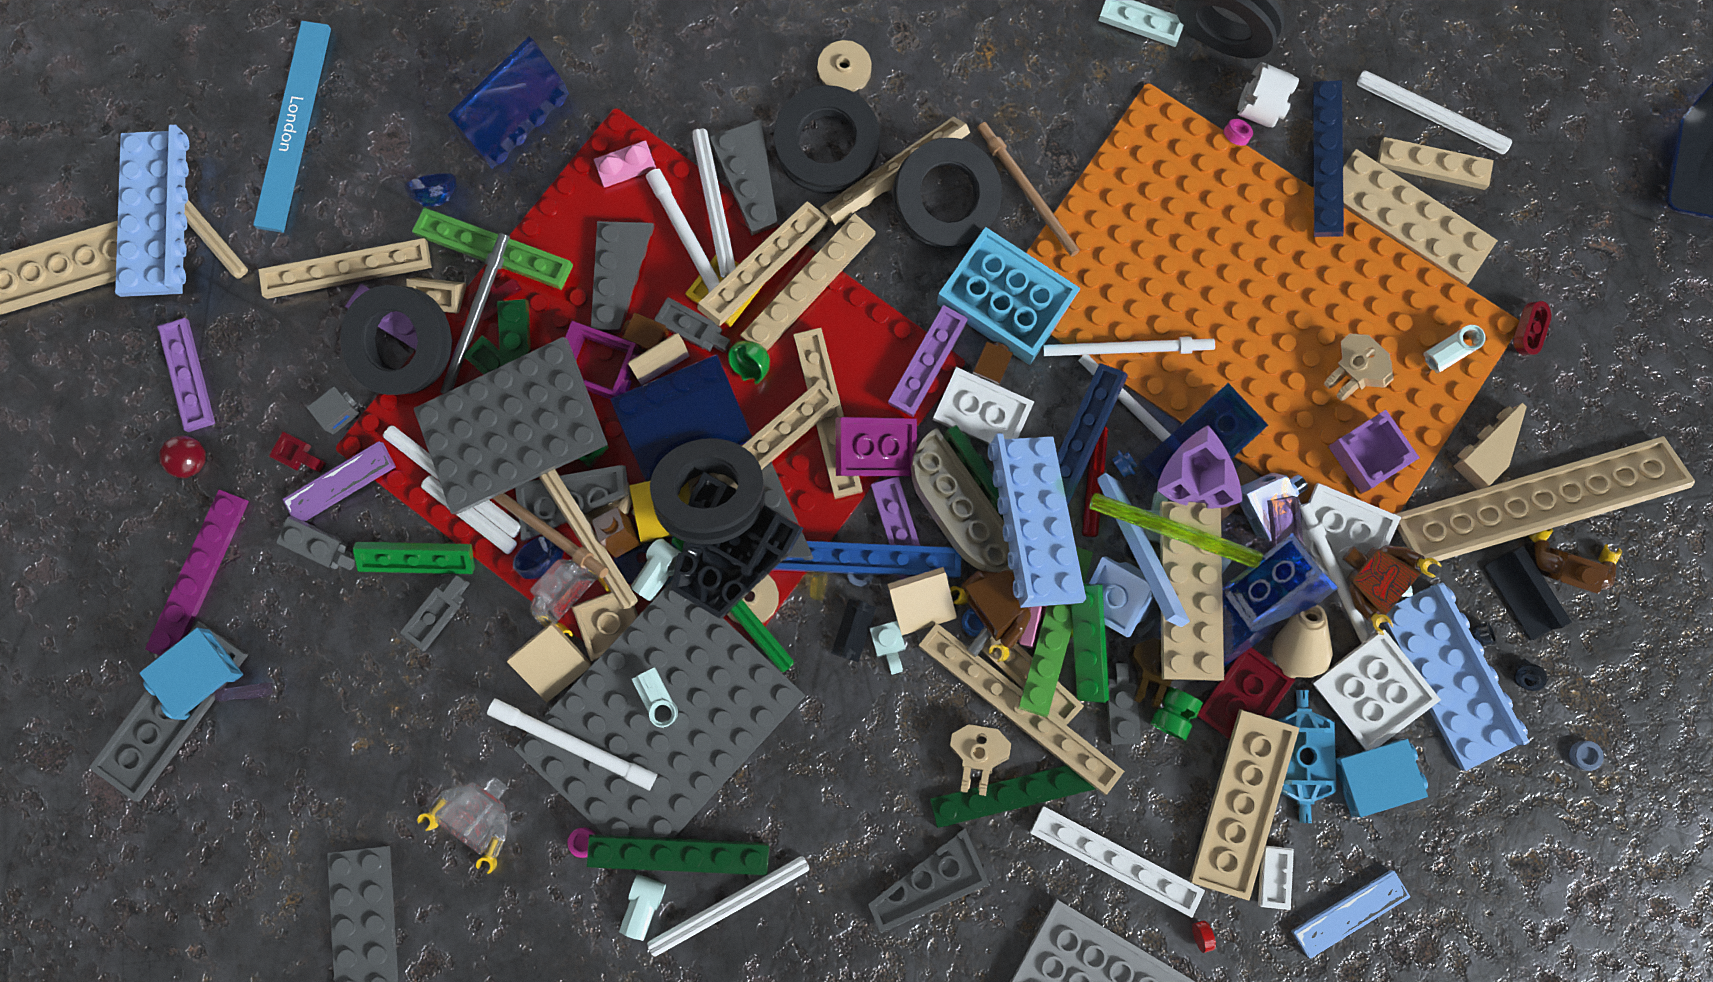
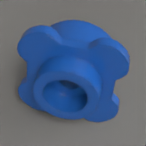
(1125, 463)

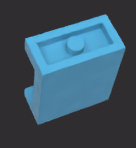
(189, 673)
(1381, 778)

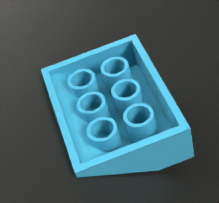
(1008, 295)

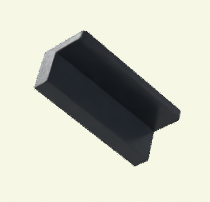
(1526, 593)

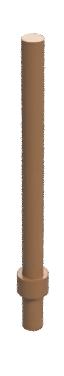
(998, 148)
(581, 556)

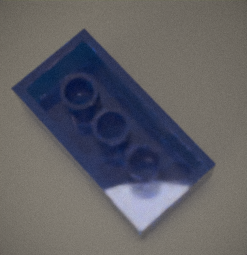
(1225, 414)

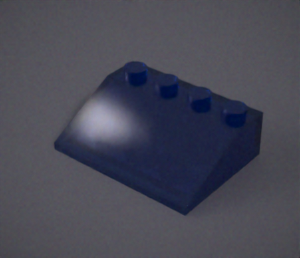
(509, 103)
(679, 410)

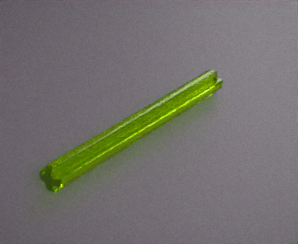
(1176, 530)

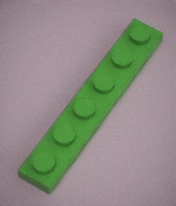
(479, 242)
(1050, 651)

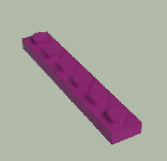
(197, 572)

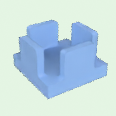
(1125, 595)

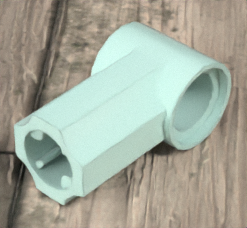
(1454, 348)
(660, 565)
(653, 695)
(644, 900)

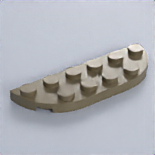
(959, 504)

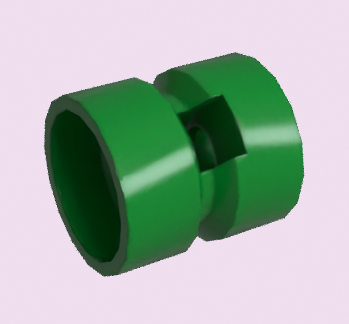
(1176, 713)

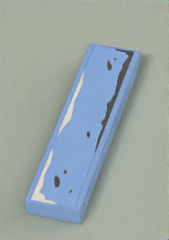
(1350, 914)

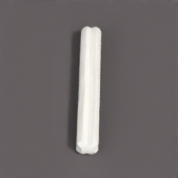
(473, 518)

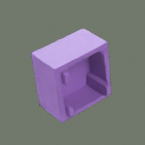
(1373, 452)

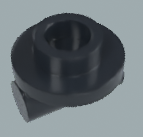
(1531, 676)

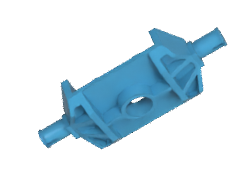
(1317, 779)

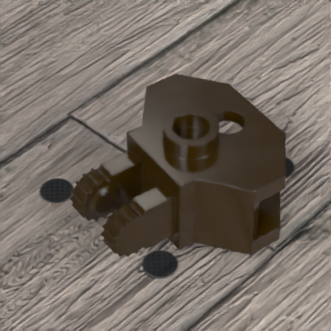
(1147, 662)

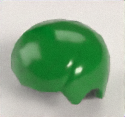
(749, 360)

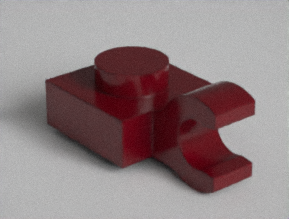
(497, 294)
(294, 453)

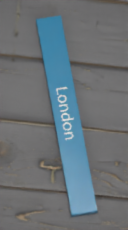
(292, 127)

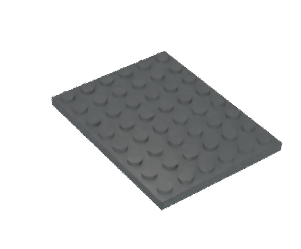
(725, 706)

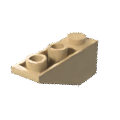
(1494, 450)

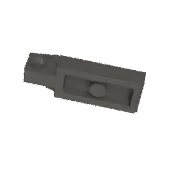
(692, 326)
(315, 544)
(435, 613)
(1122, 709)

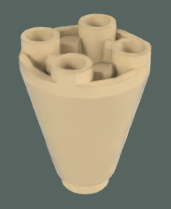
(1304, 644)

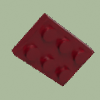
(1248, 685)

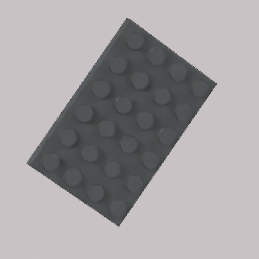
(510, 426)

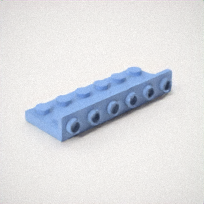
(152, 213)
(1036, 521)
(1472, 708)

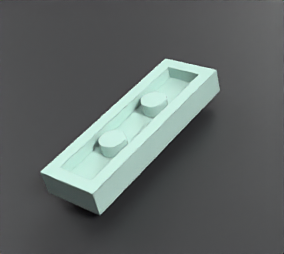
(1142, 20)

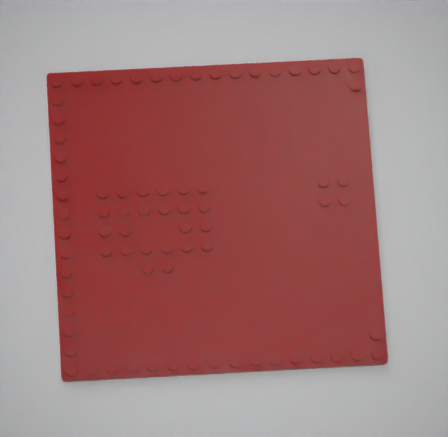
(863, 337)

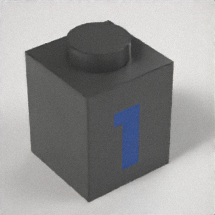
(334, 409)

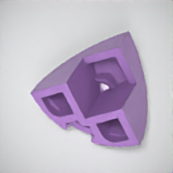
(1201, 473)

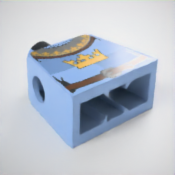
(1267, 488)

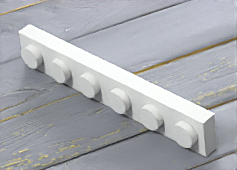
(1117, 861)

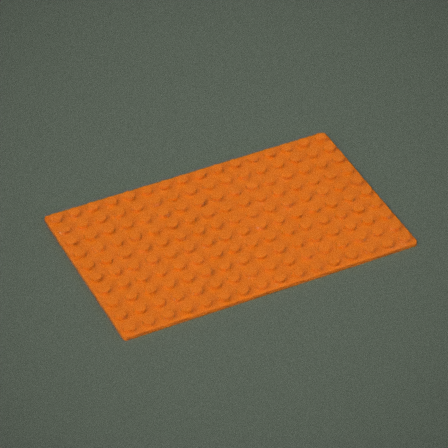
(1222, 246)

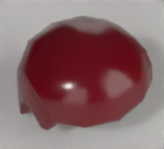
(182, 456)

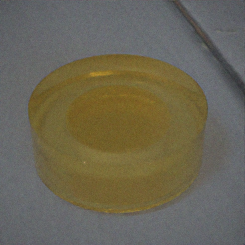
(818, 586)

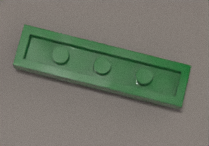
(414, 557)
(1090, 646)

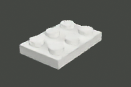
(982, 408)

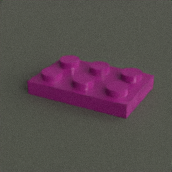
(875, 446)

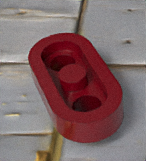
(1532, 328)

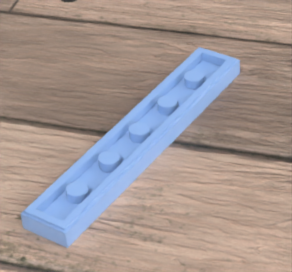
(1146, 557)

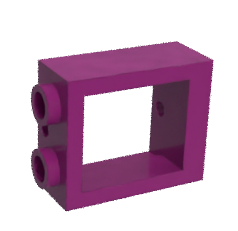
(578, 333)

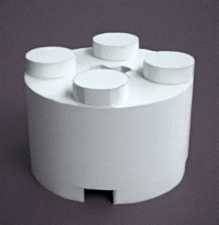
(1267, 95)

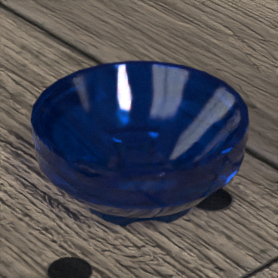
(431, 189)
(536, 558)

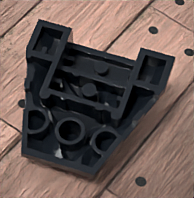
(725, 572)

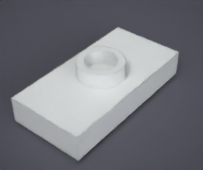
(1276, 878)

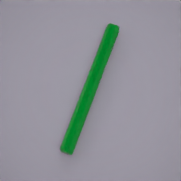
(756, 629)

